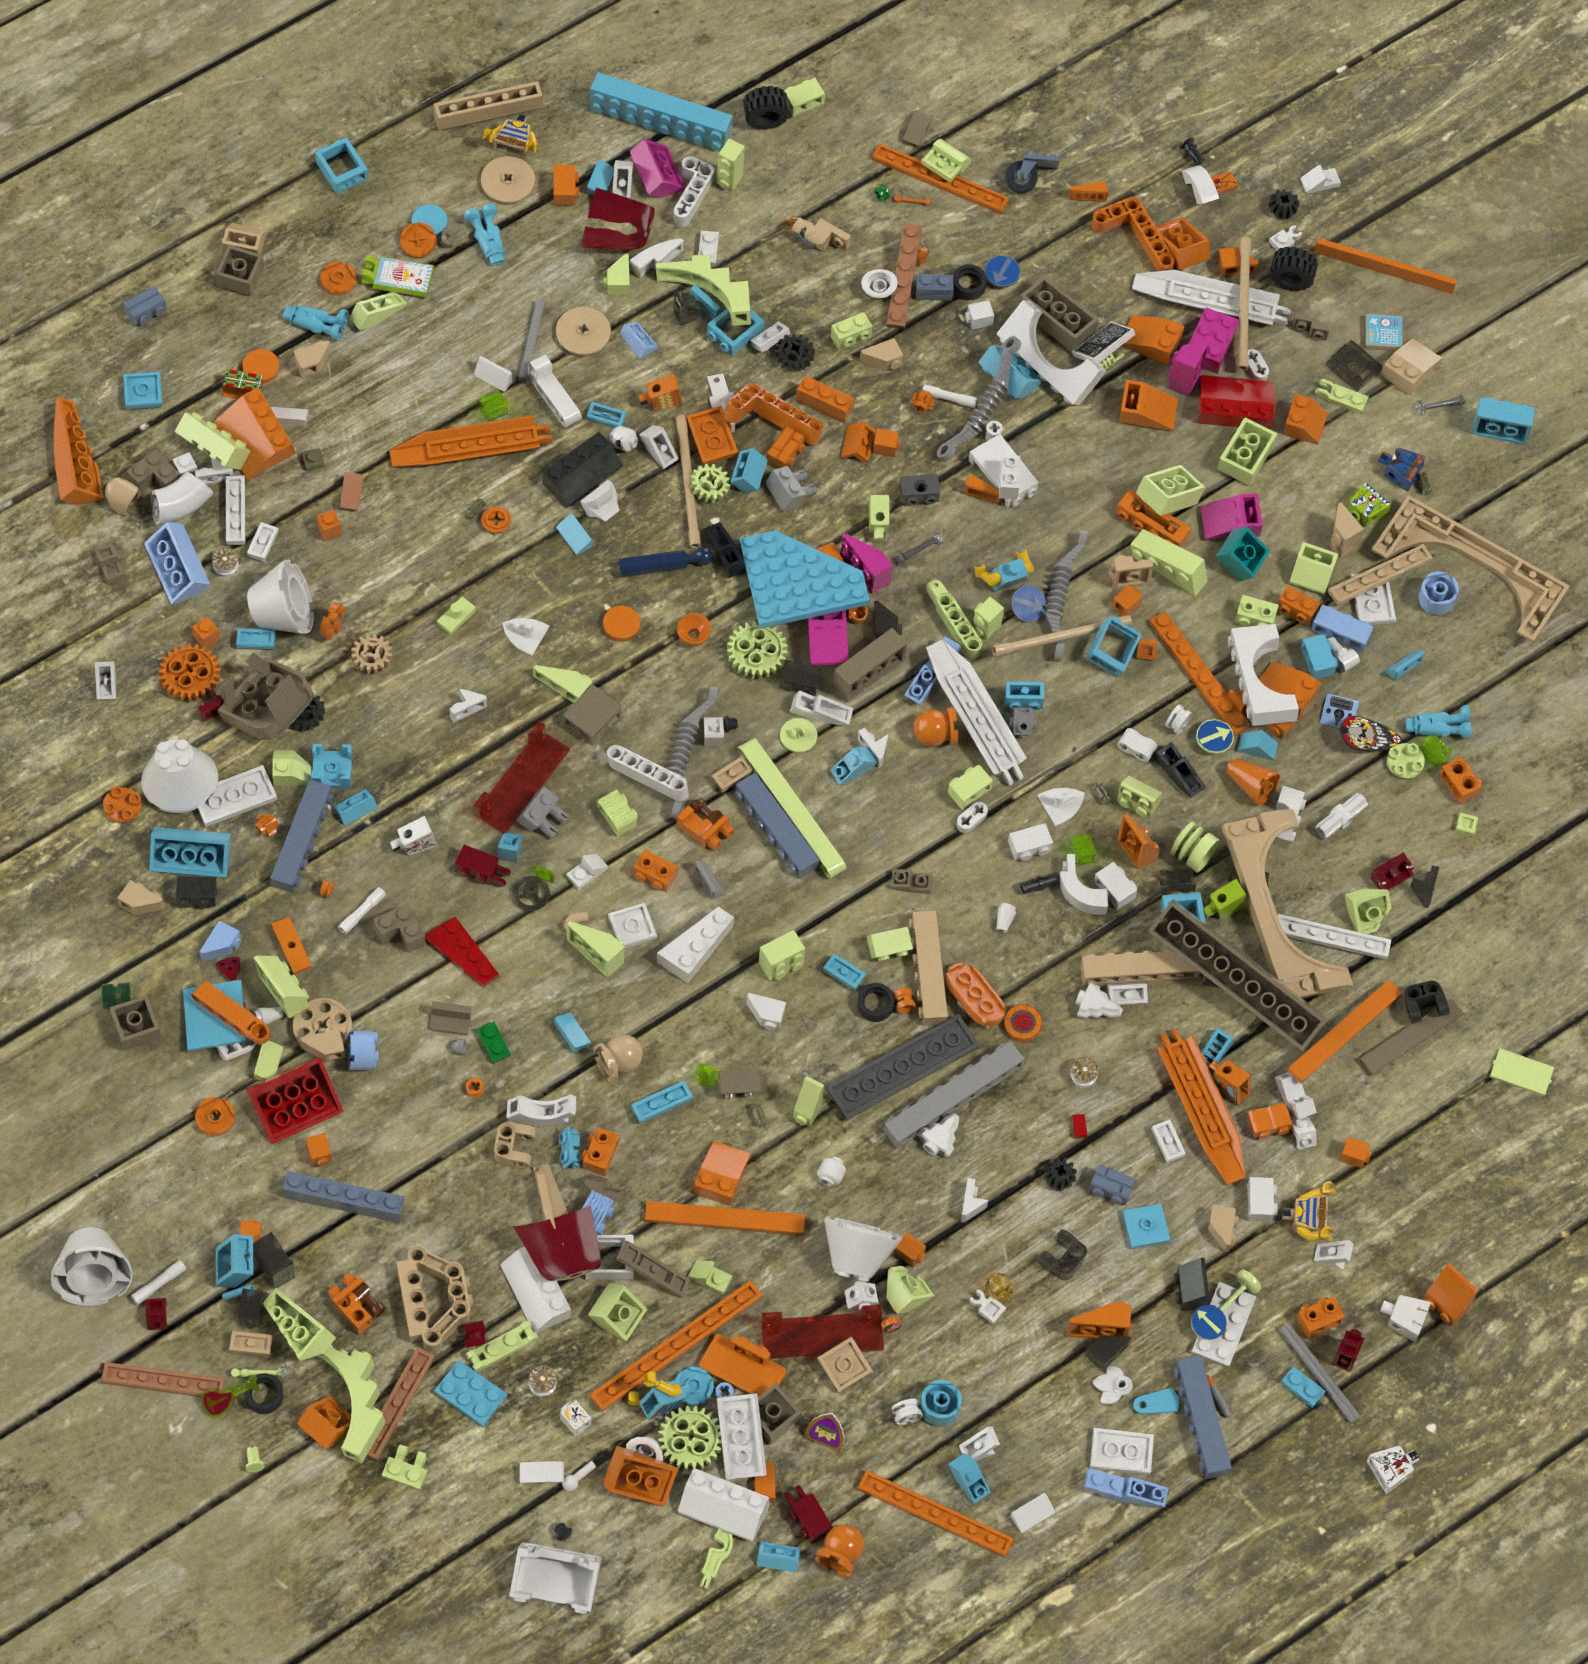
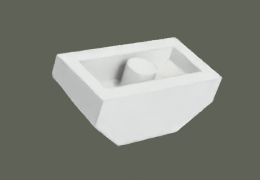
(601, 502)

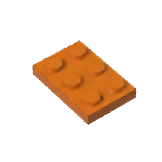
(712, 435)

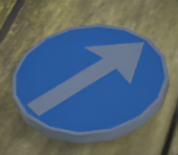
(1002, 271)
(1028, 603)

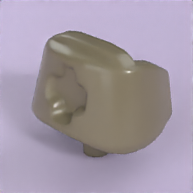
(447, 238)

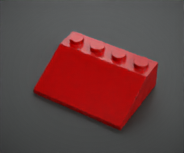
(1230, 400)
(294, 1100)

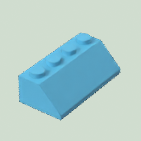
(190, 852)

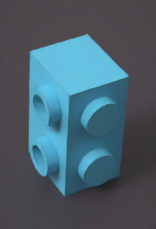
(749, 470)
(1319, 656)
(1024, 695)

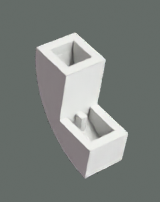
(1201, 183)
(1294, 1096)

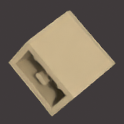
(244, 238)

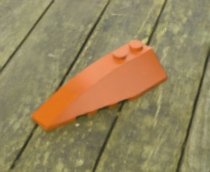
(75, 470)

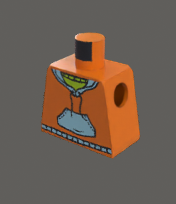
(1231, 1080)

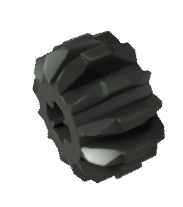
(1283, 203)
(1067, 1170)

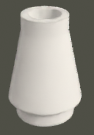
(1005, 916)
(268, 1015)

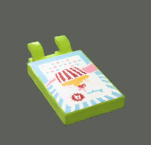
(398, 275)

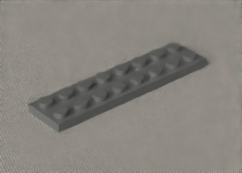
(902, 1067)

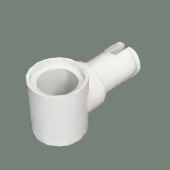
(1345, 658)

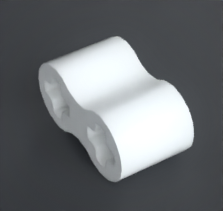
(1137, 745)

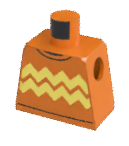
(662, 393)

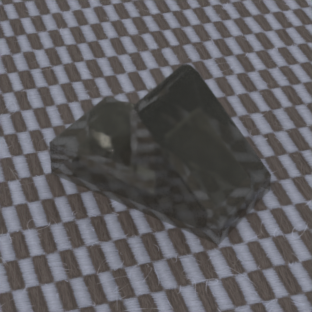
(1425, 888)

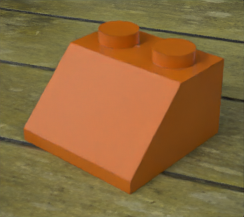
(1305, 420)
(326, 1422)

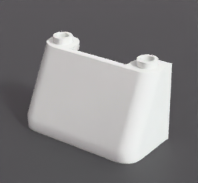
(555, 1576)

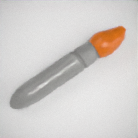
(1218, 1397)

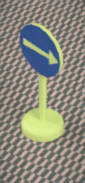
(1210, 1321)

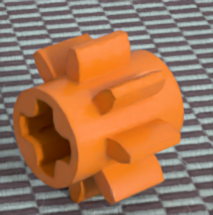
(923, 401)
(266, 825)

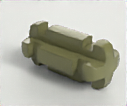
(1424, 483)
(475, 508)
(1102, 793)
(758, 1115)

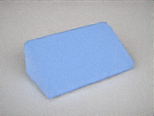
(637, 339)

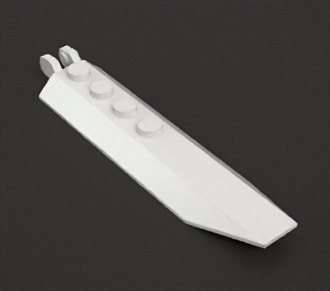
(1211, 293)
(977, 711)

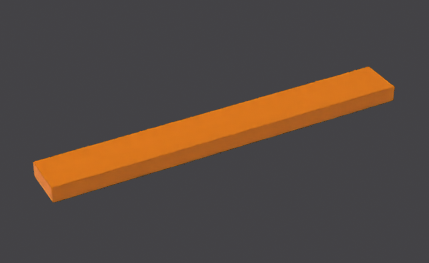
(958, 186)
(1385, 265)
(1344, 1031)
(725, 1218)
(935, 1513)

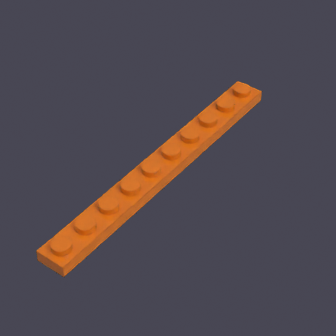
(676, 1345)

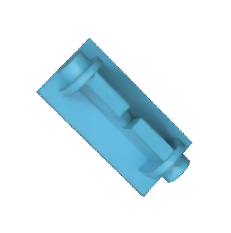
(568, 1139)

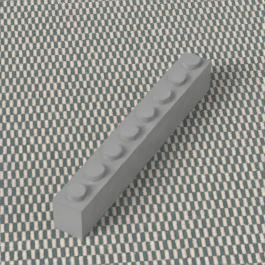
(954, 1094)

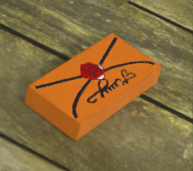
(1224, 182)

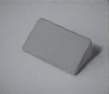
(708, 879)

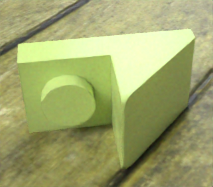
(709, 1276)

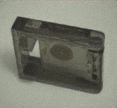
(1351, 362)

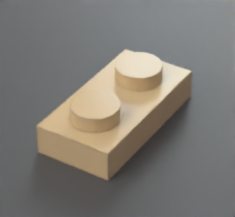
(732, 774)
(251, 1343)

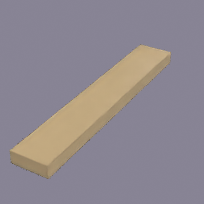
(1380, 575)

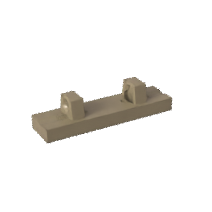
(653, 1269)

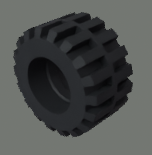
(766, 107)
(1293, 268)

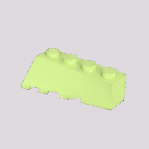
(301, 1330)

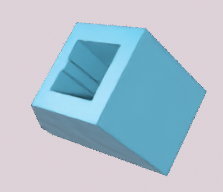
(853, 765)
(969, 1477)

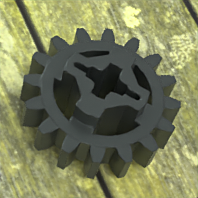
(794, 352)
(310, 715)

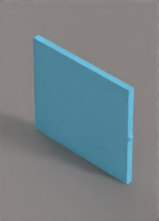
(204, 1028)

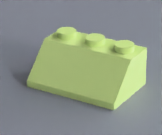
(282, 985)

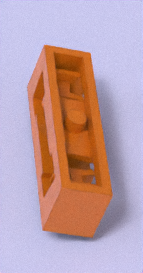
(1150, 521)

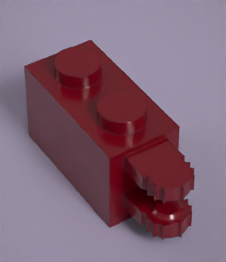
(480, 866)
(1348, 1350)
(808, 1515)

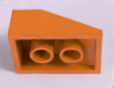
(1184, 242)
(1154, 337)
(1291, 682)
(1136, 842)
(721, 1173)
(1451, 1295)
(1107, 1320)
(639, 1476)

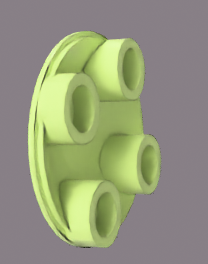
(1405, 760)

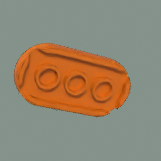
(975, 994)

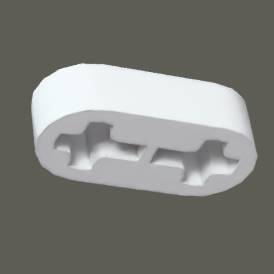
(1258, 364)
(974, 820)

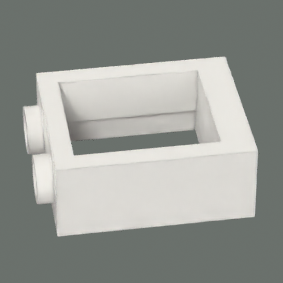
(612, 1241)

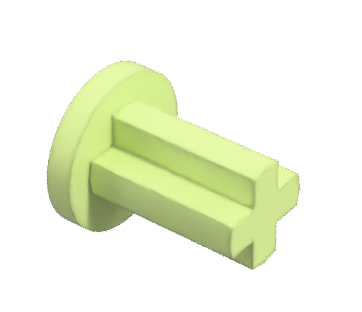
(254, 1464)

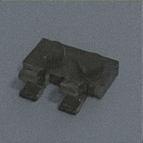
(1179, 879)

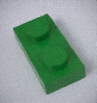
(493, 1042)

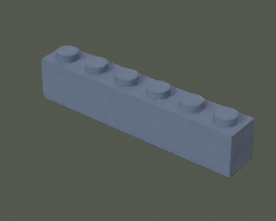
(777, 826)
(301, 836)
(343, 1197)
(1203, 1417)

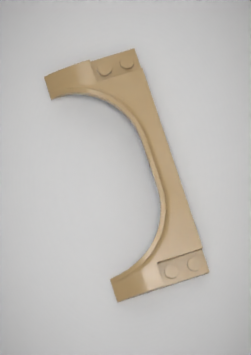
(1420, 524)
(1248, 846)

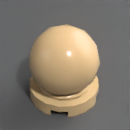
(620, 1055)

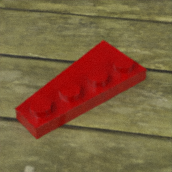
(462, 950)

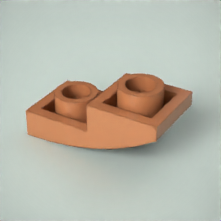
(351, 491)

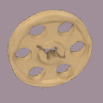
(321, 1018)

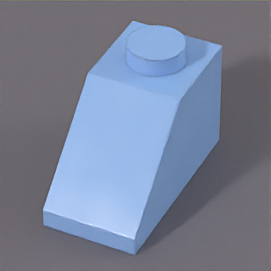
(220, 942)

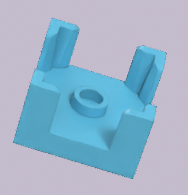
(332, 766)

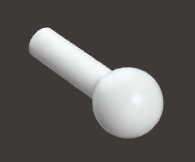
(571, 1481)

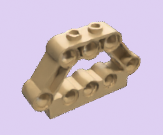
(439, 1268)

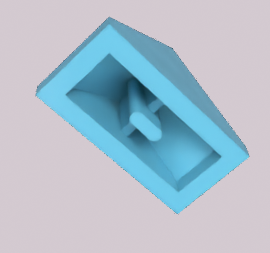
(1258, 744)
(510, 847)

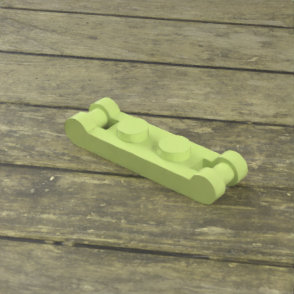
(502, 1346)

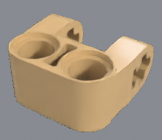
(518, 1132)

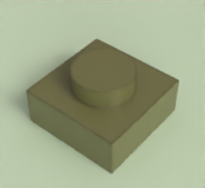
(313, 459)

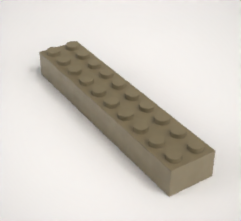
(1238, 975)

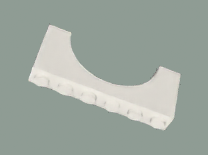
(1071, 383)
(1262, 703)

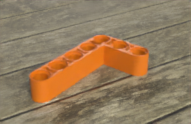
(1141, 230)
(773, 409)

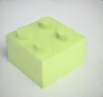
(782, 956)

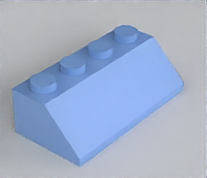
(176, 563)

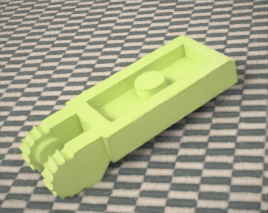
(1342, 396)

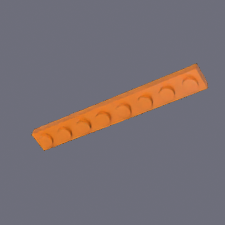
(1199, 673)

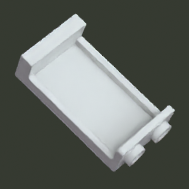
(988, 459)

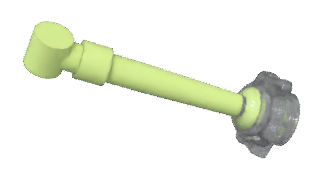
(283, 1372)

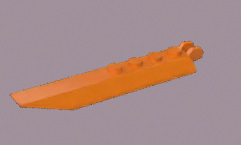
(471, 442)
(1203, 1105)

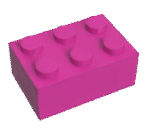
(1220, 331)

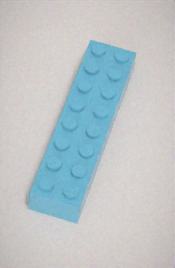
(660, 112)

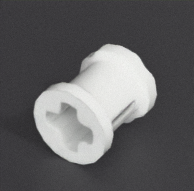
(993, 432)

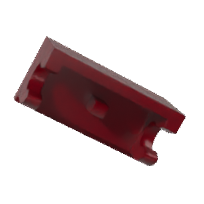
(1392, 872)

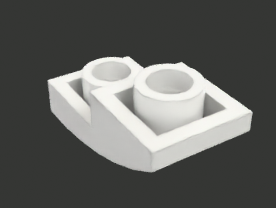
(542, 1472)

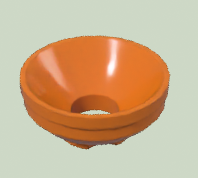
(694, 622)

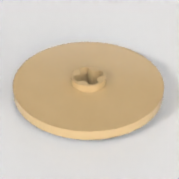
(511, 191)
(587, 343)

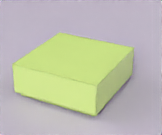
(1466, 824)

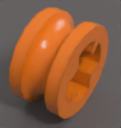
(327, 888)
(472, 1093)

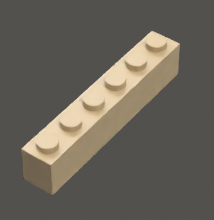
(488, 105)
(1135, 967)
(929, 968)

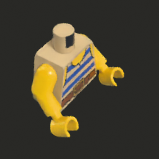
(513, 137)
(1310, 1214)

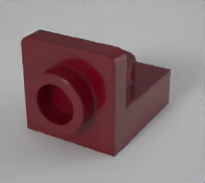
(210, 709)
(156, 1314)
(475, 1334)

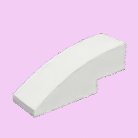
(658, 253)
(821, 709)

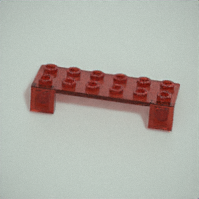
(521, 780)
(821, 1333)

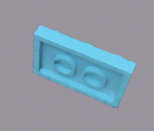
(470, 1393)

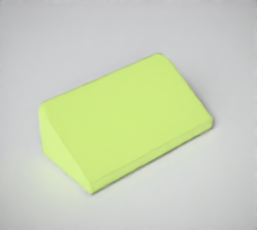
(268, 1061)

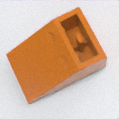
(1147, 406)

